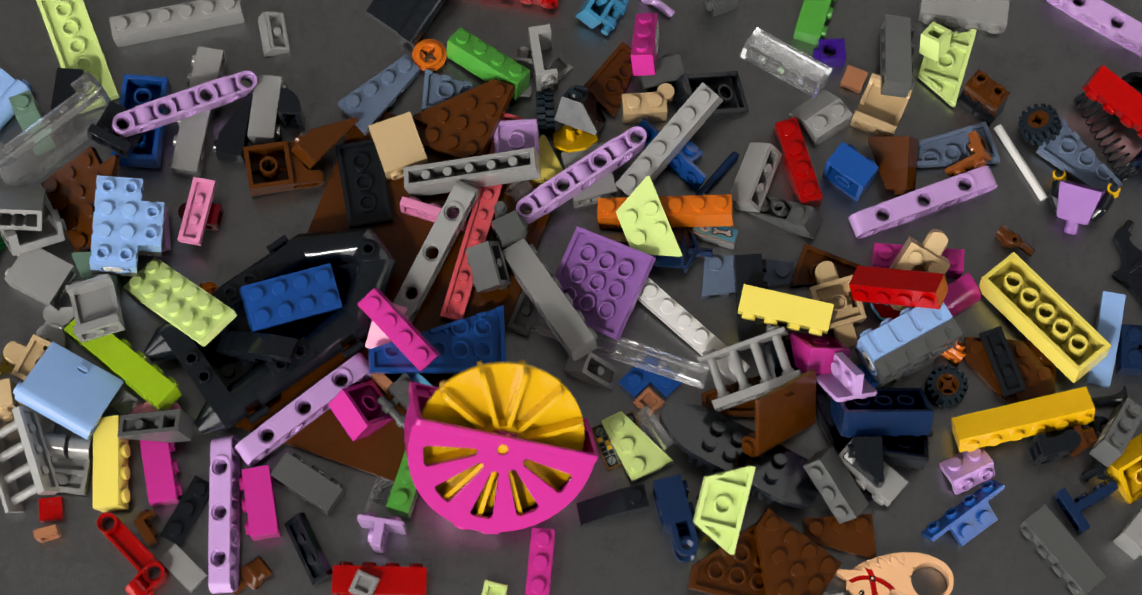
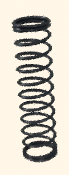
(1125, 174)

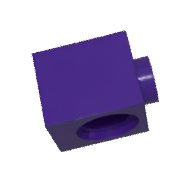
(836, 46)

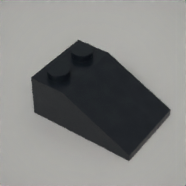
(724, 84)

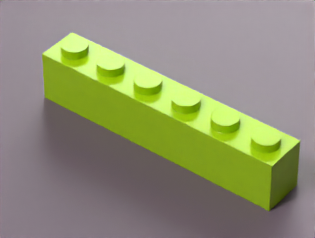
(131, 368)

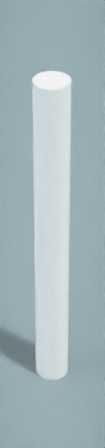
(1022, 165)

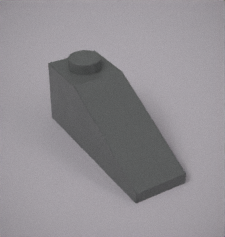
(157, 426)

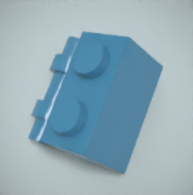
(595, 12)

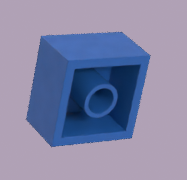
(850, 171)

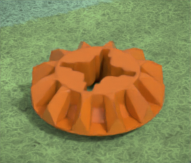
(429, 46)

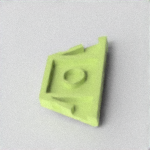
(948, 73)
(646, 222)
(723, 505)

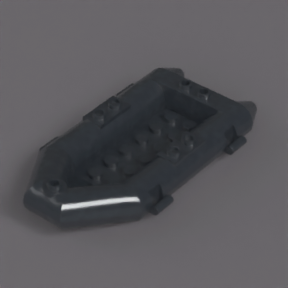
(238, 385)

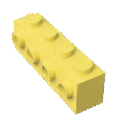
(785, 309)
(110, 467)

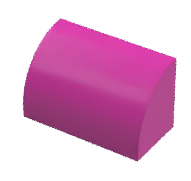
(962, 294)

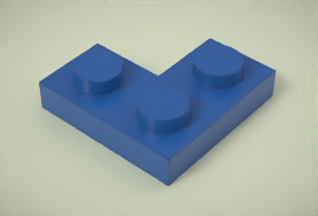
(638, 379)

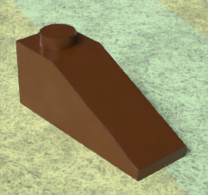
(320, 140)

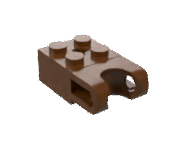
(287, 169)

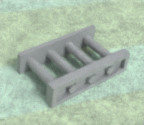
(747, 391)
(38, 461)

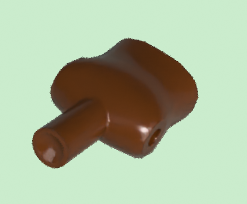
(1007, 237)
(253, 574)

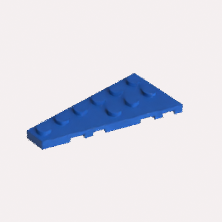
(458, 342)

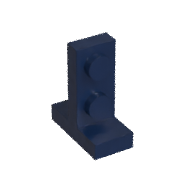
(1073, 510)

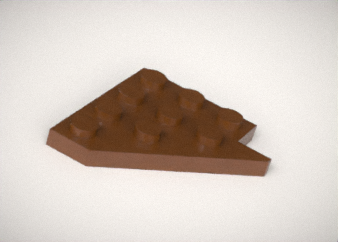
(466, 122)
(73, 194)
(1034, 367)
(790, 559)
(727, 573)

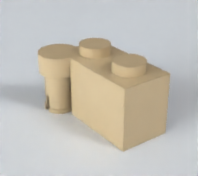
(648, 105)

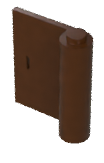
(782, 414)

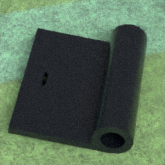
(406, 17)

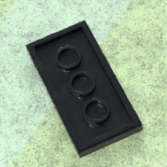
(363, 184)

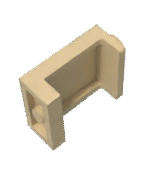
(877, 112)
(397, 145)

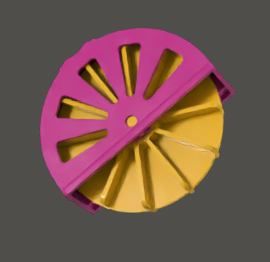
(497, 446)

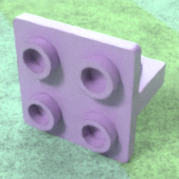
(845, 381)
(379, 529)

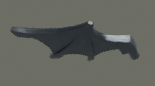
(1131, 269)

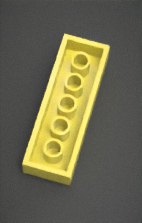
(1044, 317)

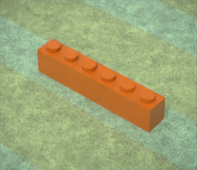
(680, 211)

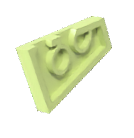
(634, 448)

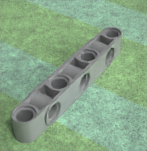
(441, 237)

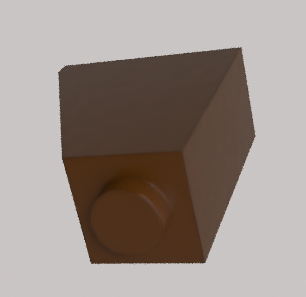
(896, 161)

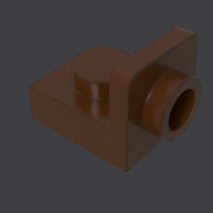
(147, 531)

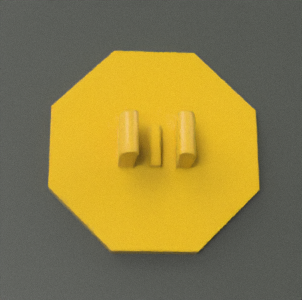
(572, 139)

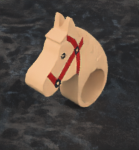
(891, 574)

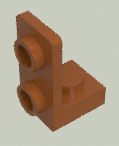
(978, 159)

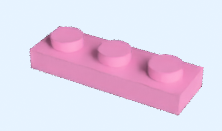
(197, 211)
(430, 212)

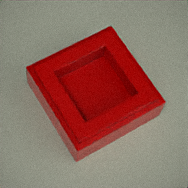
(51, 509)

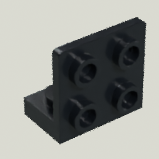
(102, 133)

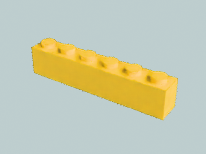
(1023, 419)

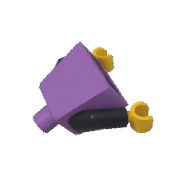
(1079, 202)

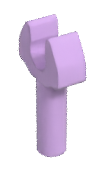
(660, 6)

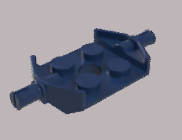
(689, 250)

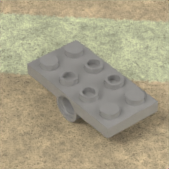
(70, 458)

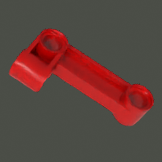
(136, 554)

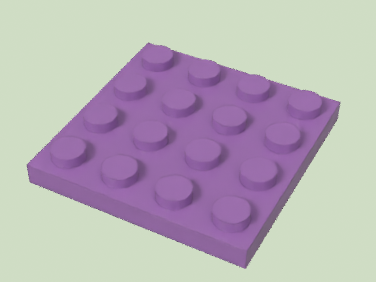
(603, 280)

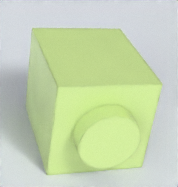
(935, 41)

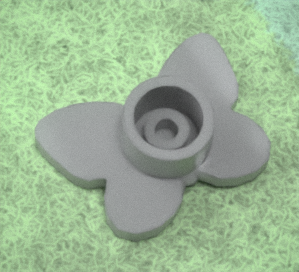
(55, 324)

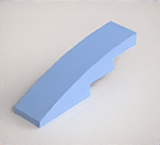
(1108, 326)

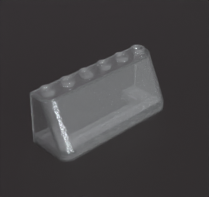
(53, 136)

